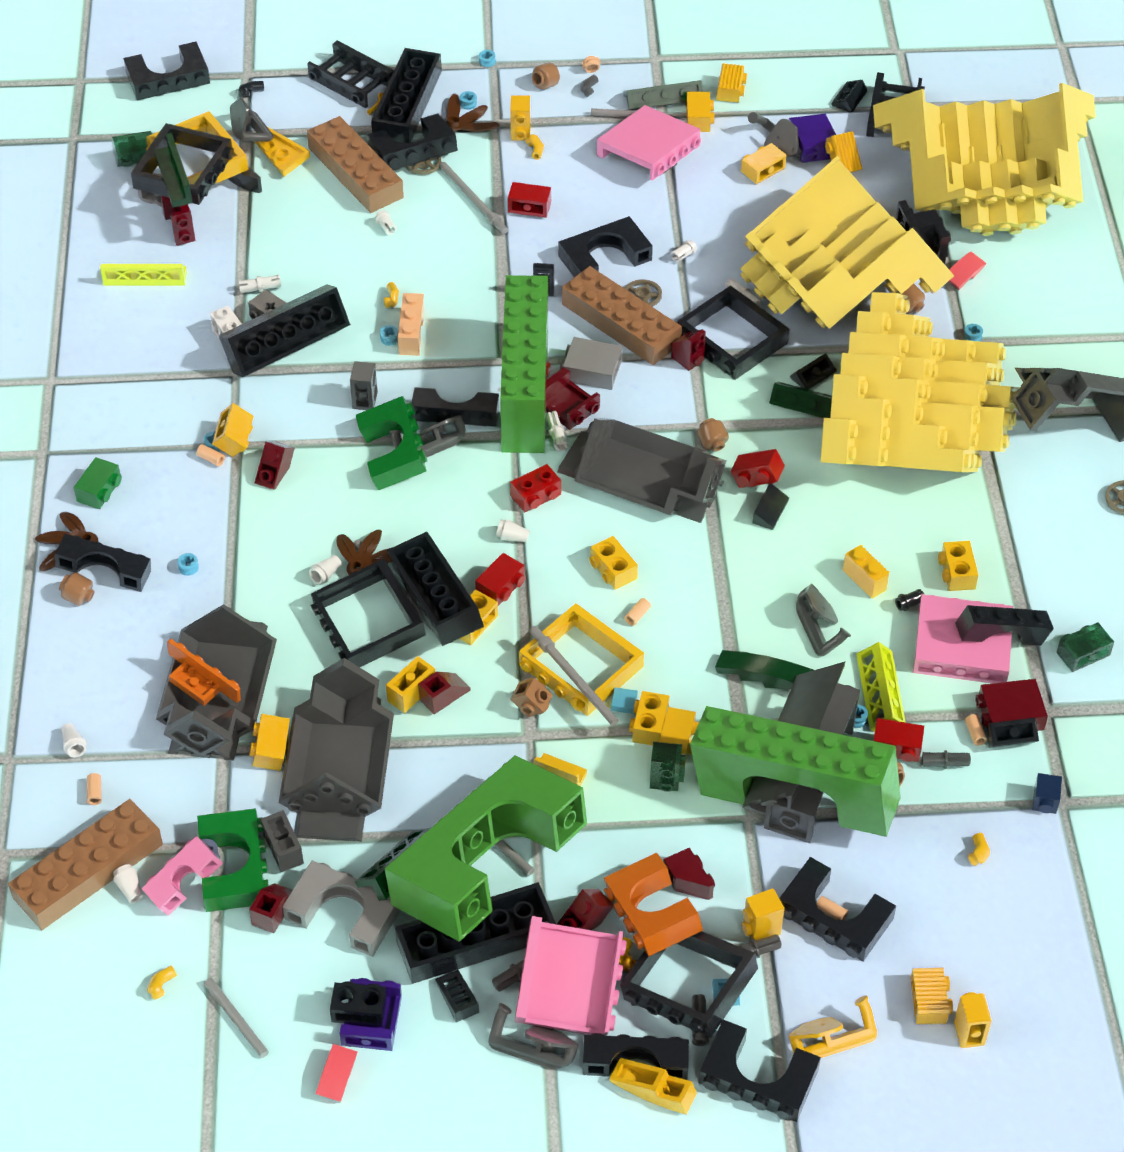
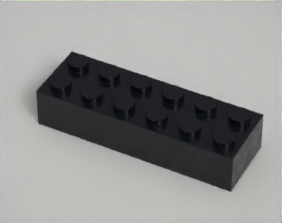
(407, 94)
(284, 330)
(435, 588)
(504, 931)

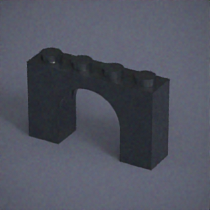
(151, 84)
(437, 142)
(619, 234)
(854, 935)
(781, 1097)

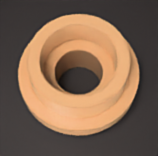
(591, 64)

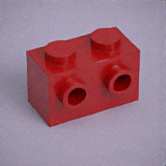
(529, 199)
(757, 468)
(535, 488)
(501, 578)
(903, 735)

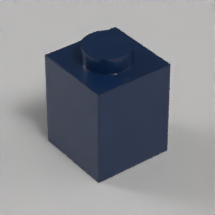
(1047, 793)

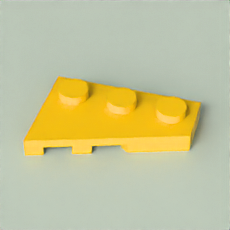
(284, 153)

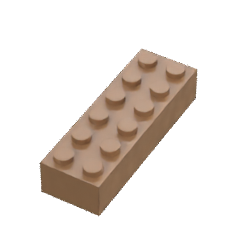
(355, 164)
(621, 315)
(85, 864)

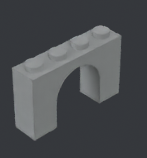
(323, 883)

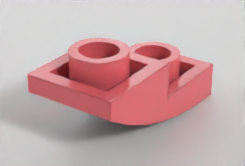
(966, 269)
(336, 1072)

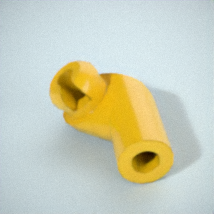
(981, 851)
(627, 960)

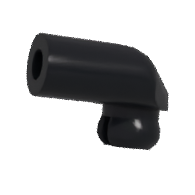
(250, 86)

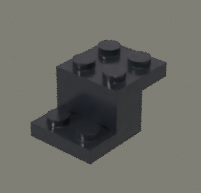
(928, 227)

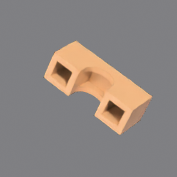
(410, 324)

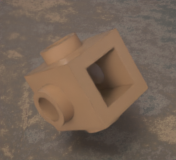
(531, 697)

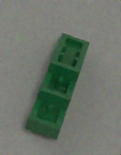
(760, 668)

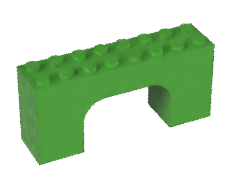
(524, 364)
(853, 771)
(435, 873)

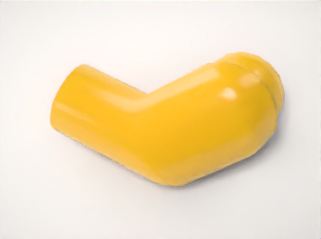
(535, 141)
(393, 293)
(157, 981)

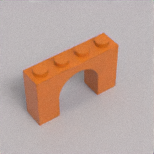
(654, 929)

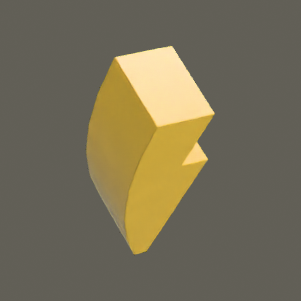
(654, 1085)

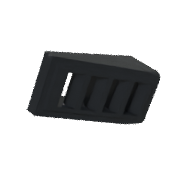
(546, 270)
(463, 1011)

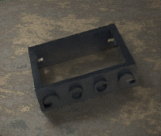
(222, 147)
(775, 330)
(354, 583)
(679, 1014)

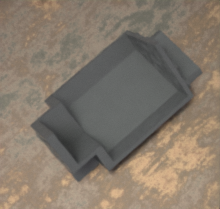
(1048, 387)
(645, 468)
(242, 654)
(814, 703)
(337, 755)

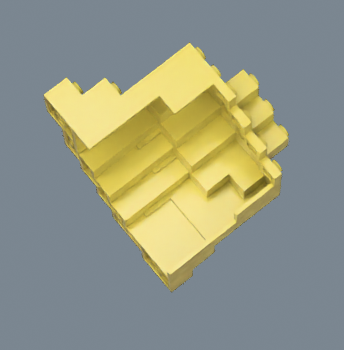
(991, 159)
(834, 249)
(916, 395)

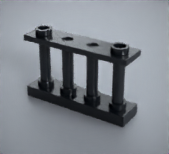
(353, 60)
(878, 97)

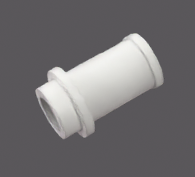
(383, 219)
(683, 251)

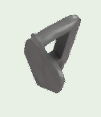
(243, 115)
(782, 135)
(439, 443)
(824, 610)
(529, 1052)

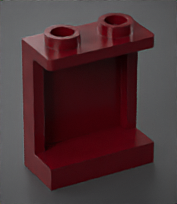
(181, 221)
(569, 400)
(1011, 702)

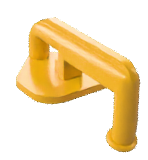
(825, 1026)

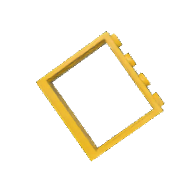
(207, 123)
(600, 633)

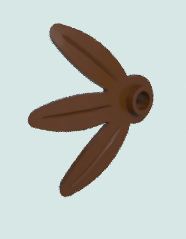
(466, 121)
(74, 525)
(364, 556)

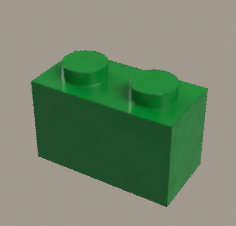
(97, 483)

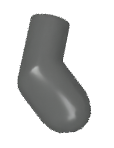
(586, 85)

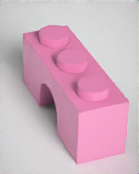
(165, 885)

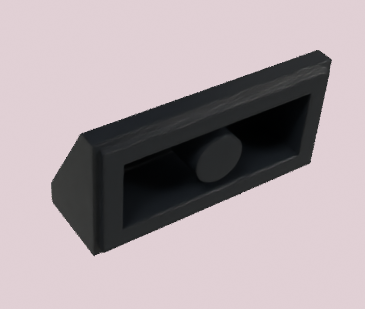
(850, 95)
(814, 372)
(770, 507)
(1012, 732)

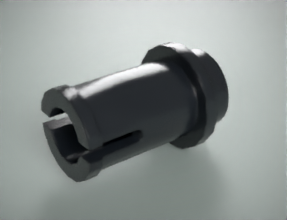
(908, 600)

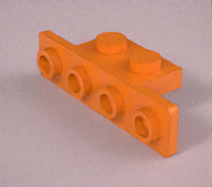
(199, 678)

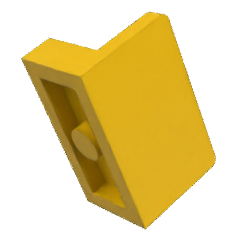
(561, 768)

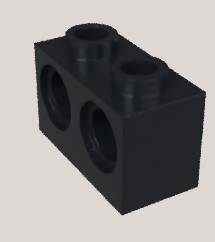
(357, 1010)

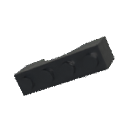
(480, 410)
(78, 553)
(981, 622)
(603, 1053)

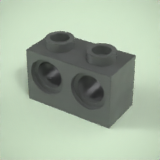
(363, 385)
(282, 841)

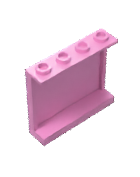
(650, 140)
(943, 652)
(569, 978)

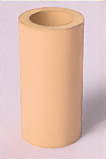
(210, 455)
(637, 611)
(975, 729)
(94, 792)
(831, 909)

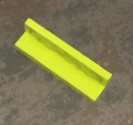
(143, 274)
(885, 682)

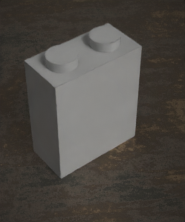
(592, 362)

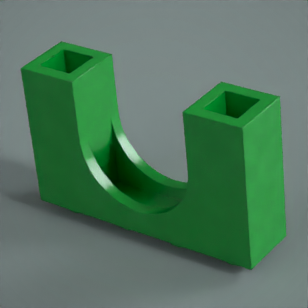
(407, 458)
(242, 831)

